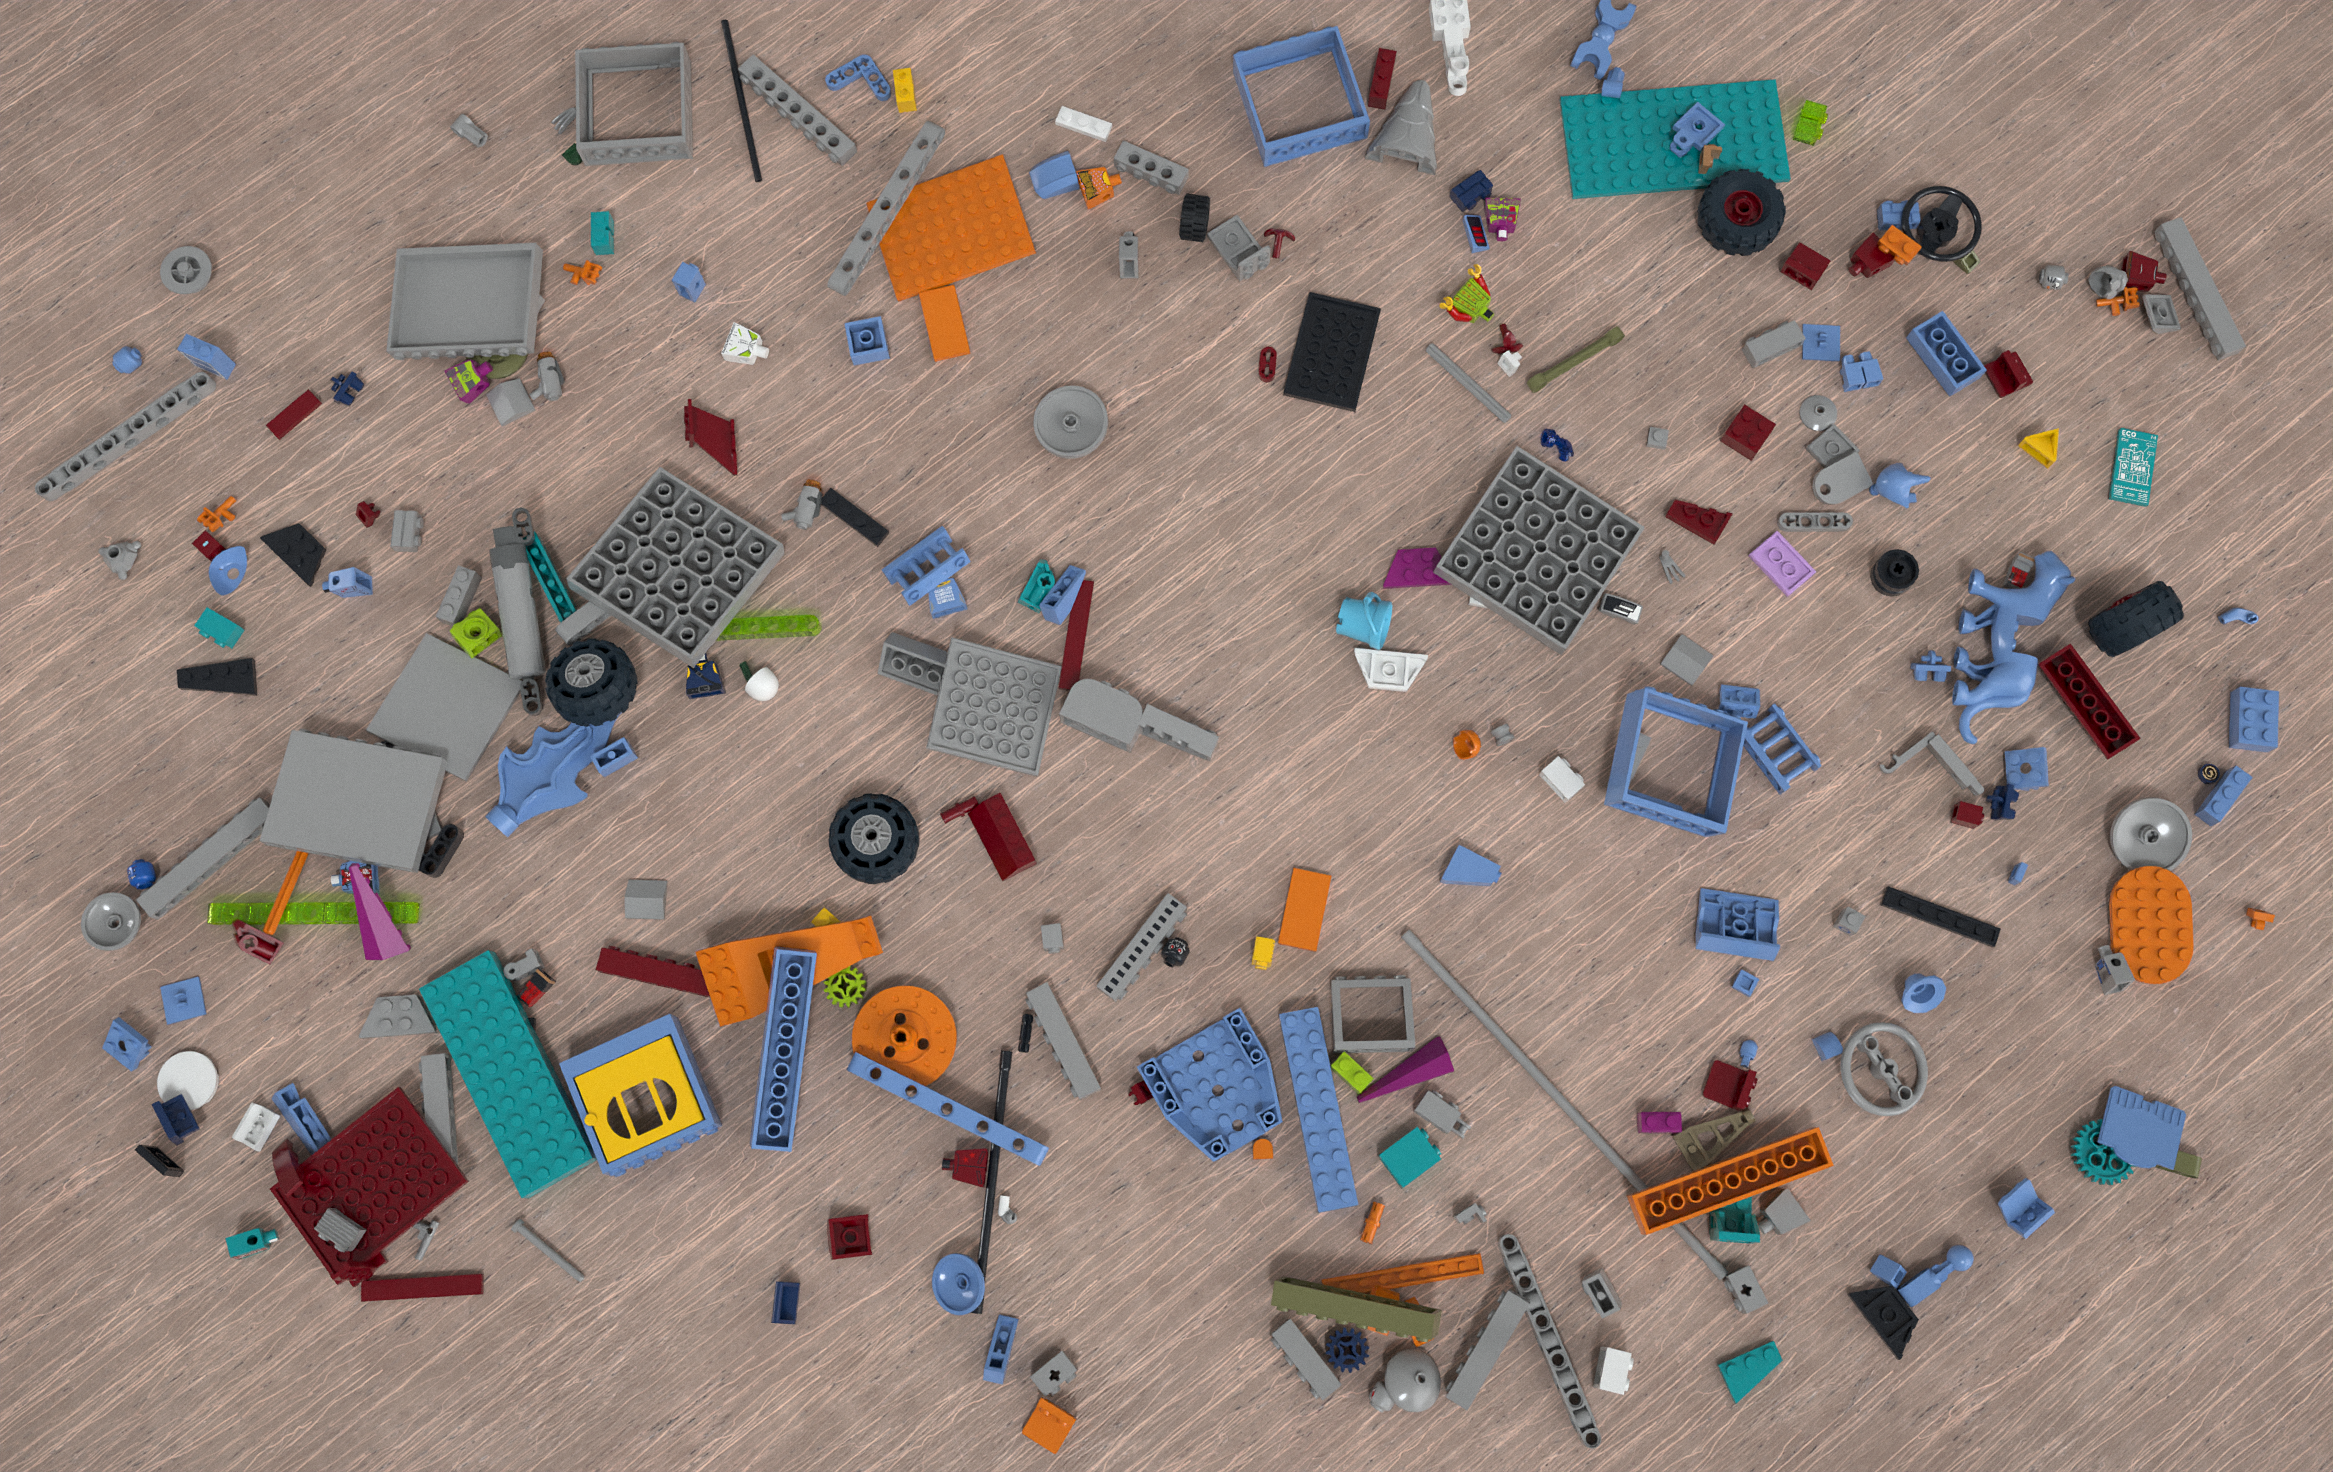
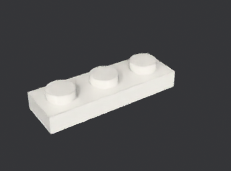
(1083, 124)

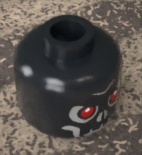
(1175, 952)

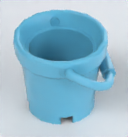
(1365, 619)

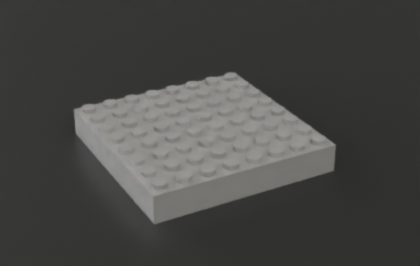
(1539, 550)
(676, 566)

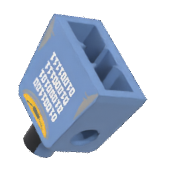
(946, 599)

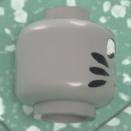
(2053, 277)

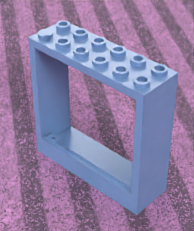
(1291, 51)
(1724, 772)

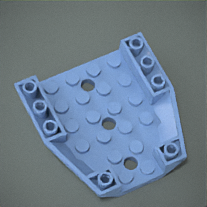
(1230, 1060)

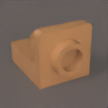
(1707, 156)

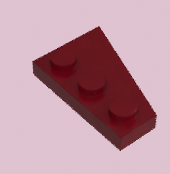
(1700, 521)

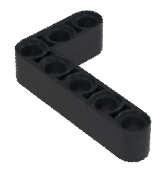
(443, 860)

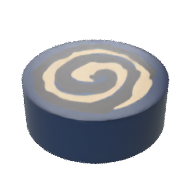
(2208, 773)

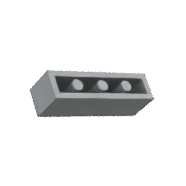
(1306, 1360)

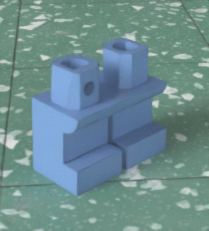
(1860, 374)

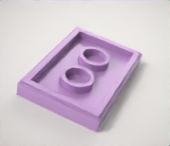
(1782, 563)

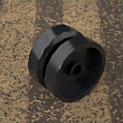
(1894, 572)

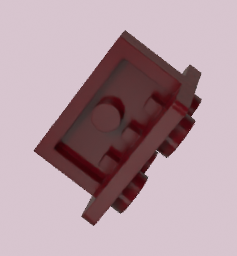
(2008, 374)

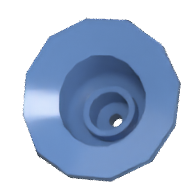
(1922, 993)

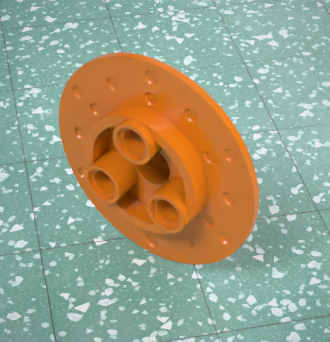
(925, 1019)

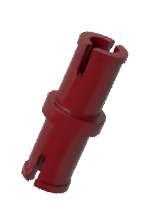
(959, 810)

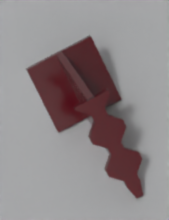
(711, 434)

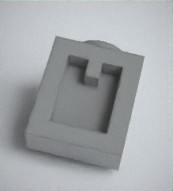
(1467, 1214)

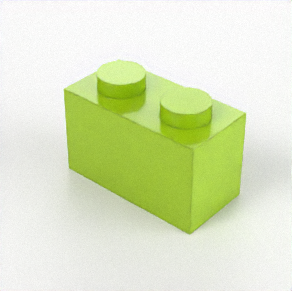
(1351, 1073)

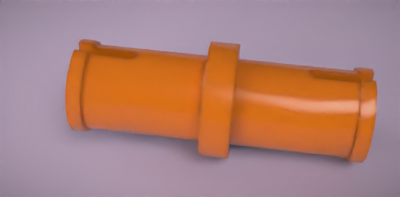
(1372, 1222)

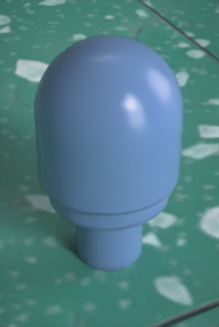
(1748, 1052)

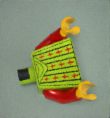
(1471, 300)

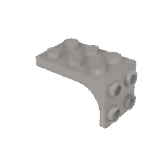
(1239, 248)

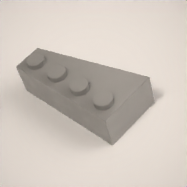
(1178, 733)

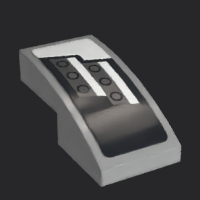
(1620, 607)

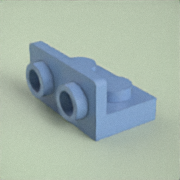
(1739, 701)

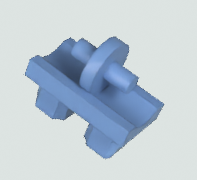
(1939, 670)

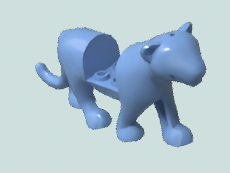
(2011, 674)

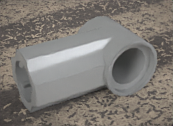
(465, 128)

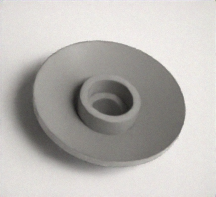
(1812, 418)

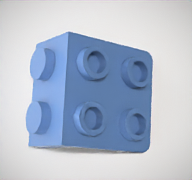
(2023, 1209)

